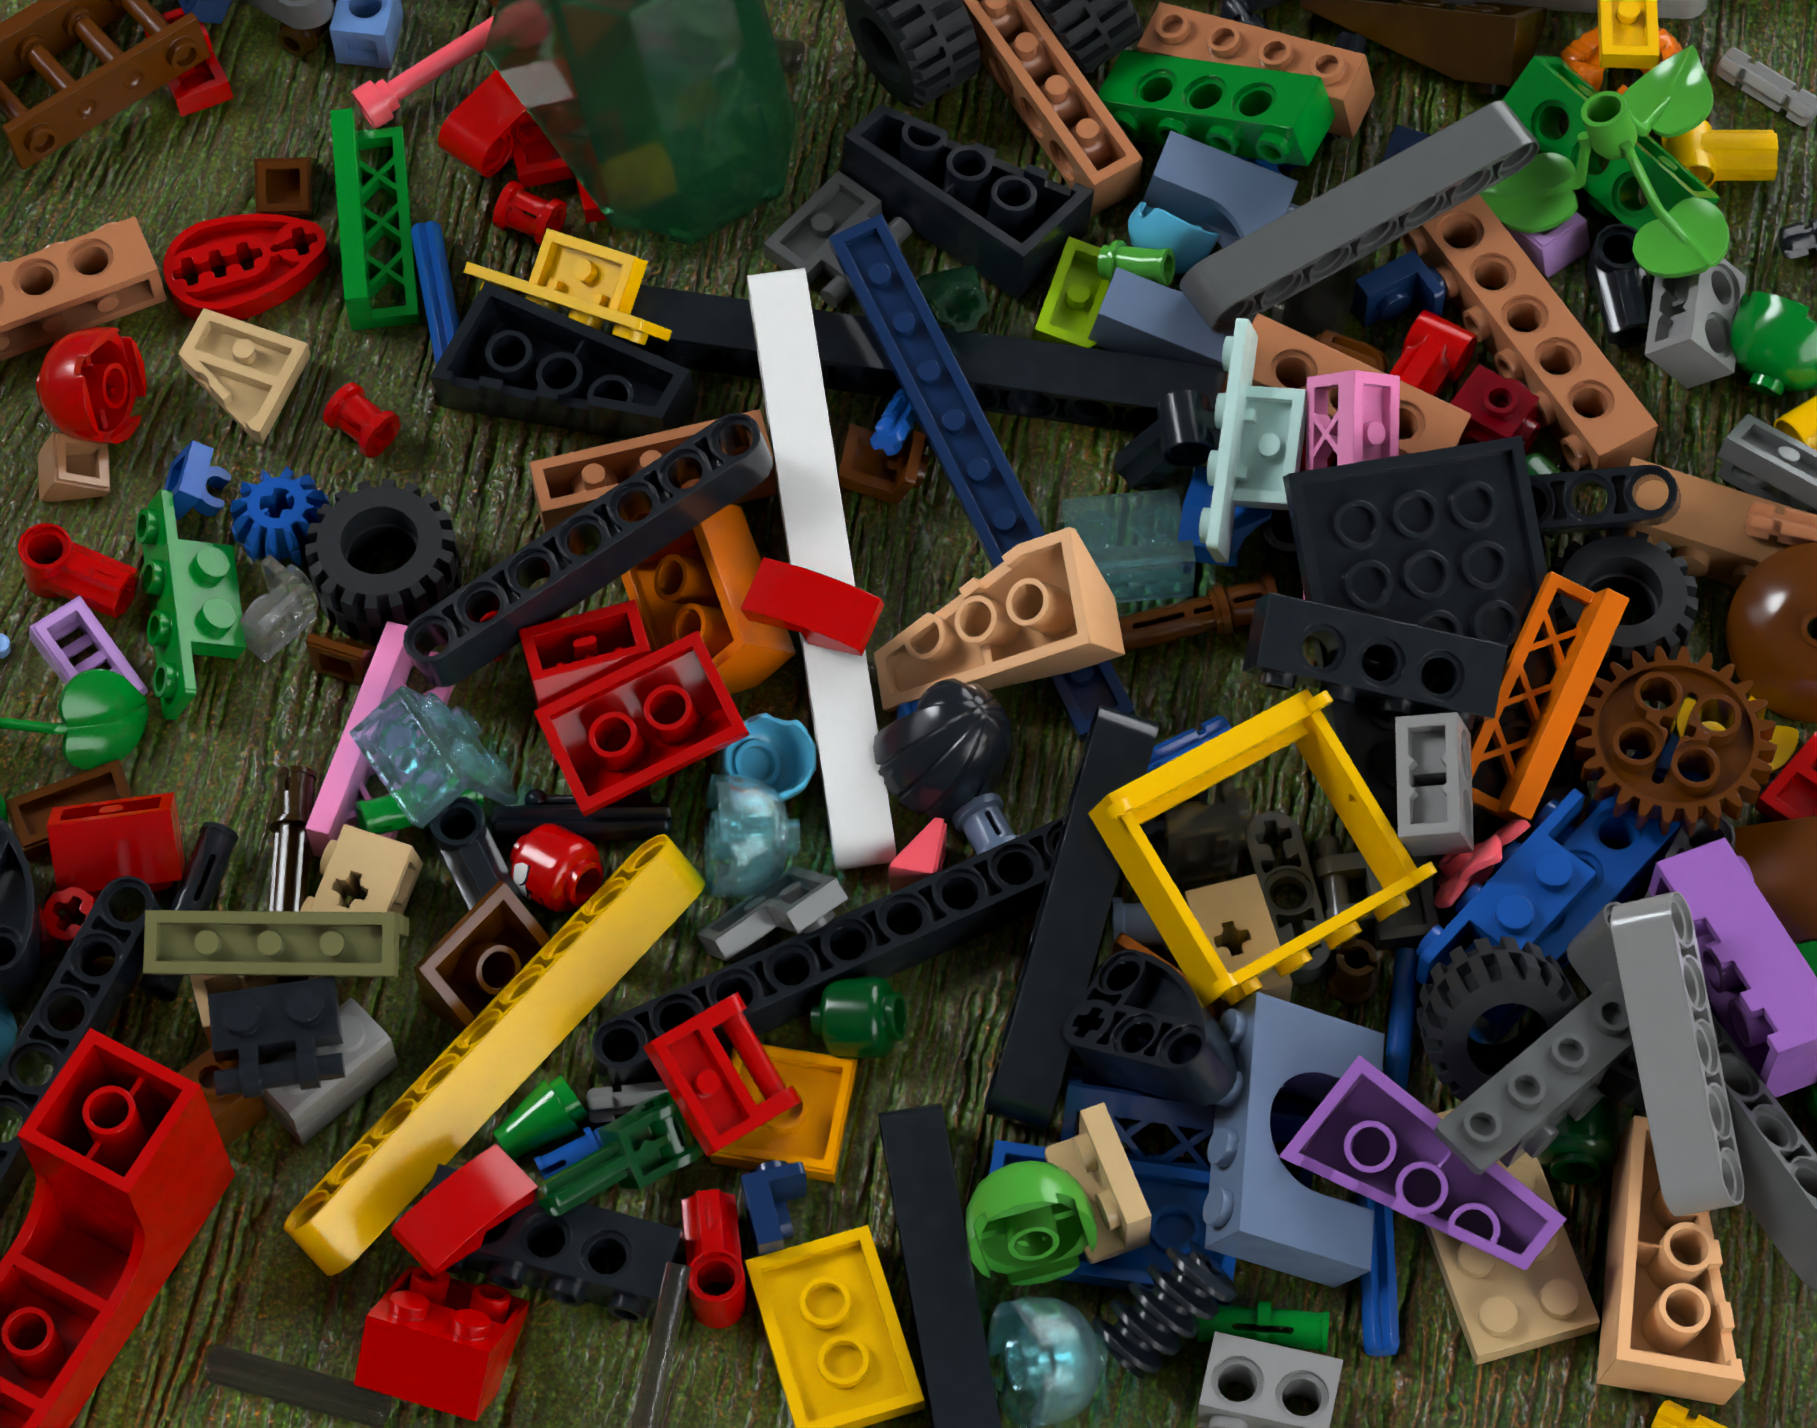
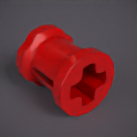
(511, 207)
(361, 420)
(76, 904)

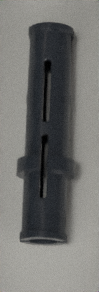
(212, 852)

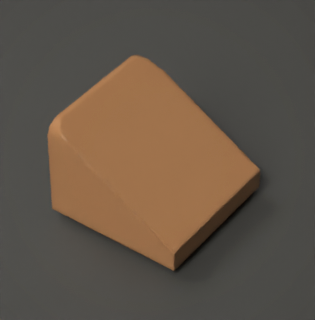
(72, 469)

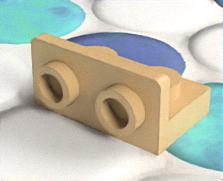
(1107, 1177)

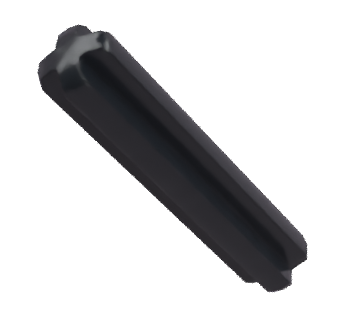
(611, 822)

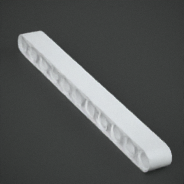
(819, 542)

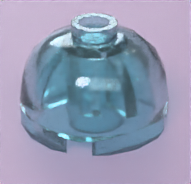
(746, 836)
(1046, 1358)

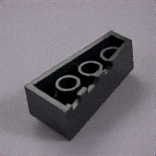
(965, 198)
(557, 372)

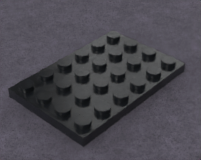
(1438, 546)

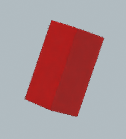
(641, 723)

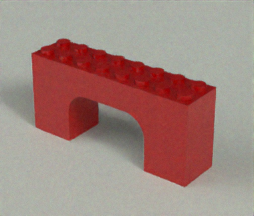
(120, 1192)

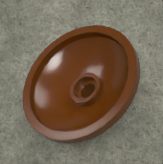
(1770, 633)

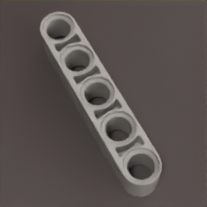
(1677, 1054)

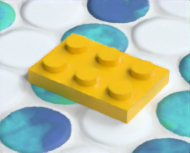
(835, 1332)

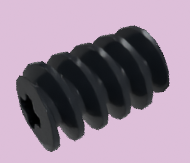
(1165, 1310)

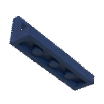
(1086, 1091)

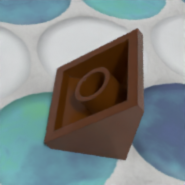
(478, 957)

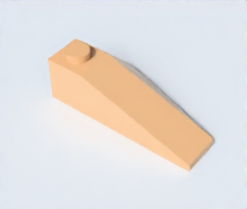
(1019, 623)

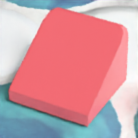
(920, 857)

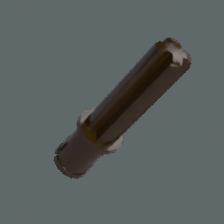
(291, 841)

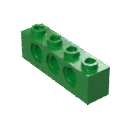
(1553, 86)
(1220, 105)

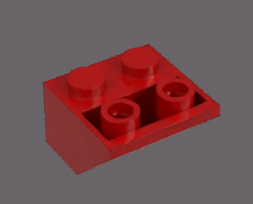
(581, 649)
(440, 1342)

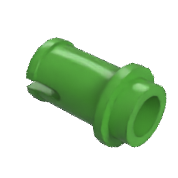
(1148, 263)

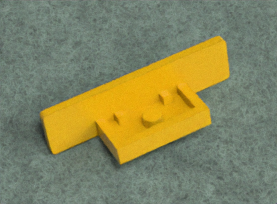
(585, 278)

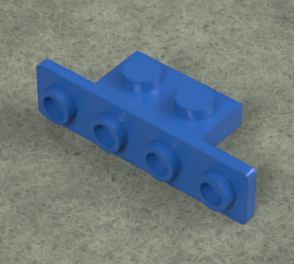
(1524, 897)

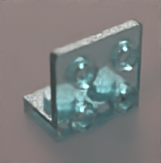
(1135, 543)
(429, 754)

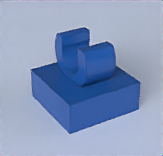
(188, 481)

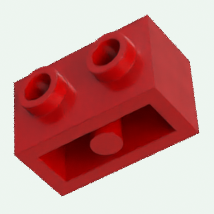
(116, 840)

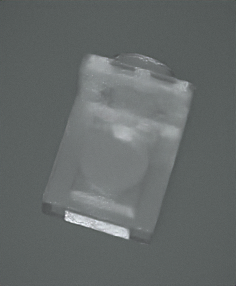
(280, 615)

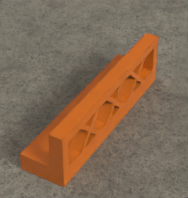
(1562, 700)

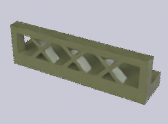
(273, 943)

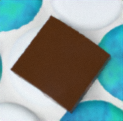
(1785, 870)

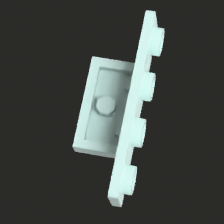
(1256, 446)

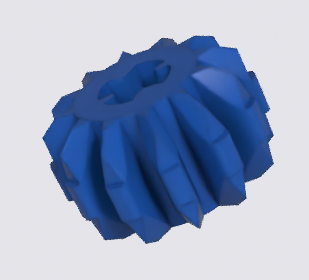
(276, 515)

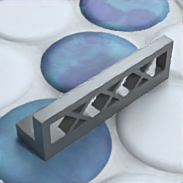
(1770, 465)

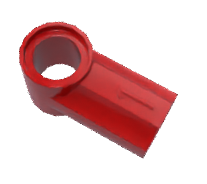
(1434, 353)
(98, 579)
(715, 1256)

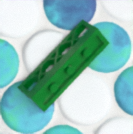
(353, 217)

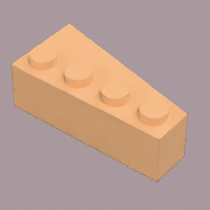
(1662, 1289)

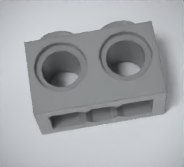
(1693, 324)
(1434, 784)
(1273, 1377)

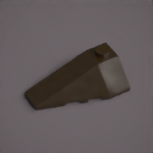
(1472, 43)

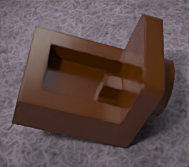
(874, 472)

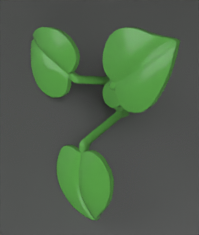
(1664, 100)

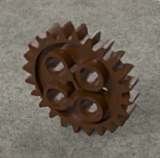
(1728, 760)

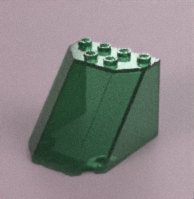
(654, 104)

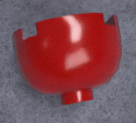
(92, 385)

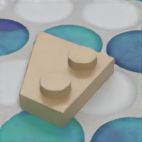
(244, 368)

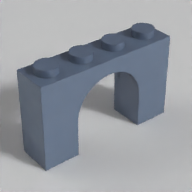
(1203, 190)
(1252, 1199)

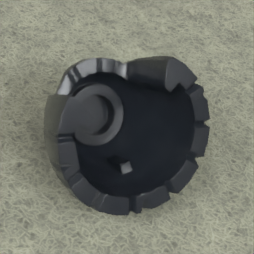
(946, 749)

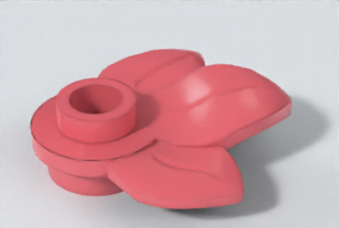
(1465, 869)

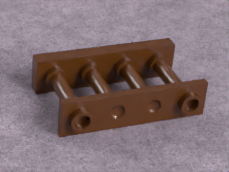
(50, 27)

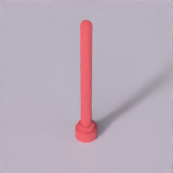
(382, 98)

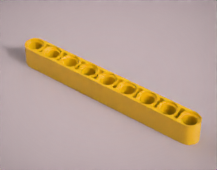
(493, 1055)

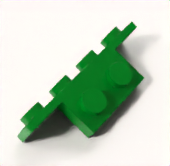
(190, 602)

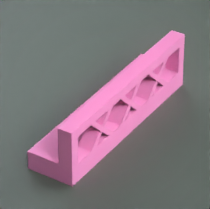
(1363, 425)
(349, 767)

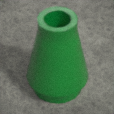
(541, 1118)

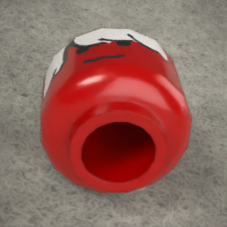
(556, 867)

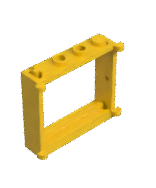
(1289, 722)

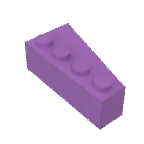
(1749, 964)
(1385, 1148)

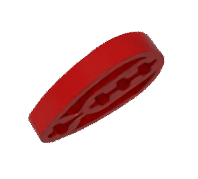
(225, 241)

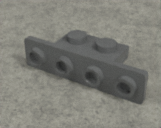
(1541, 1086)

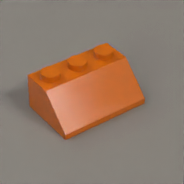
(701, 587)

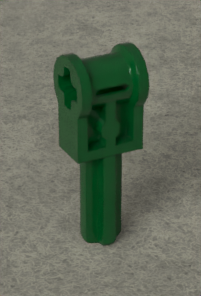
(634, 1154)

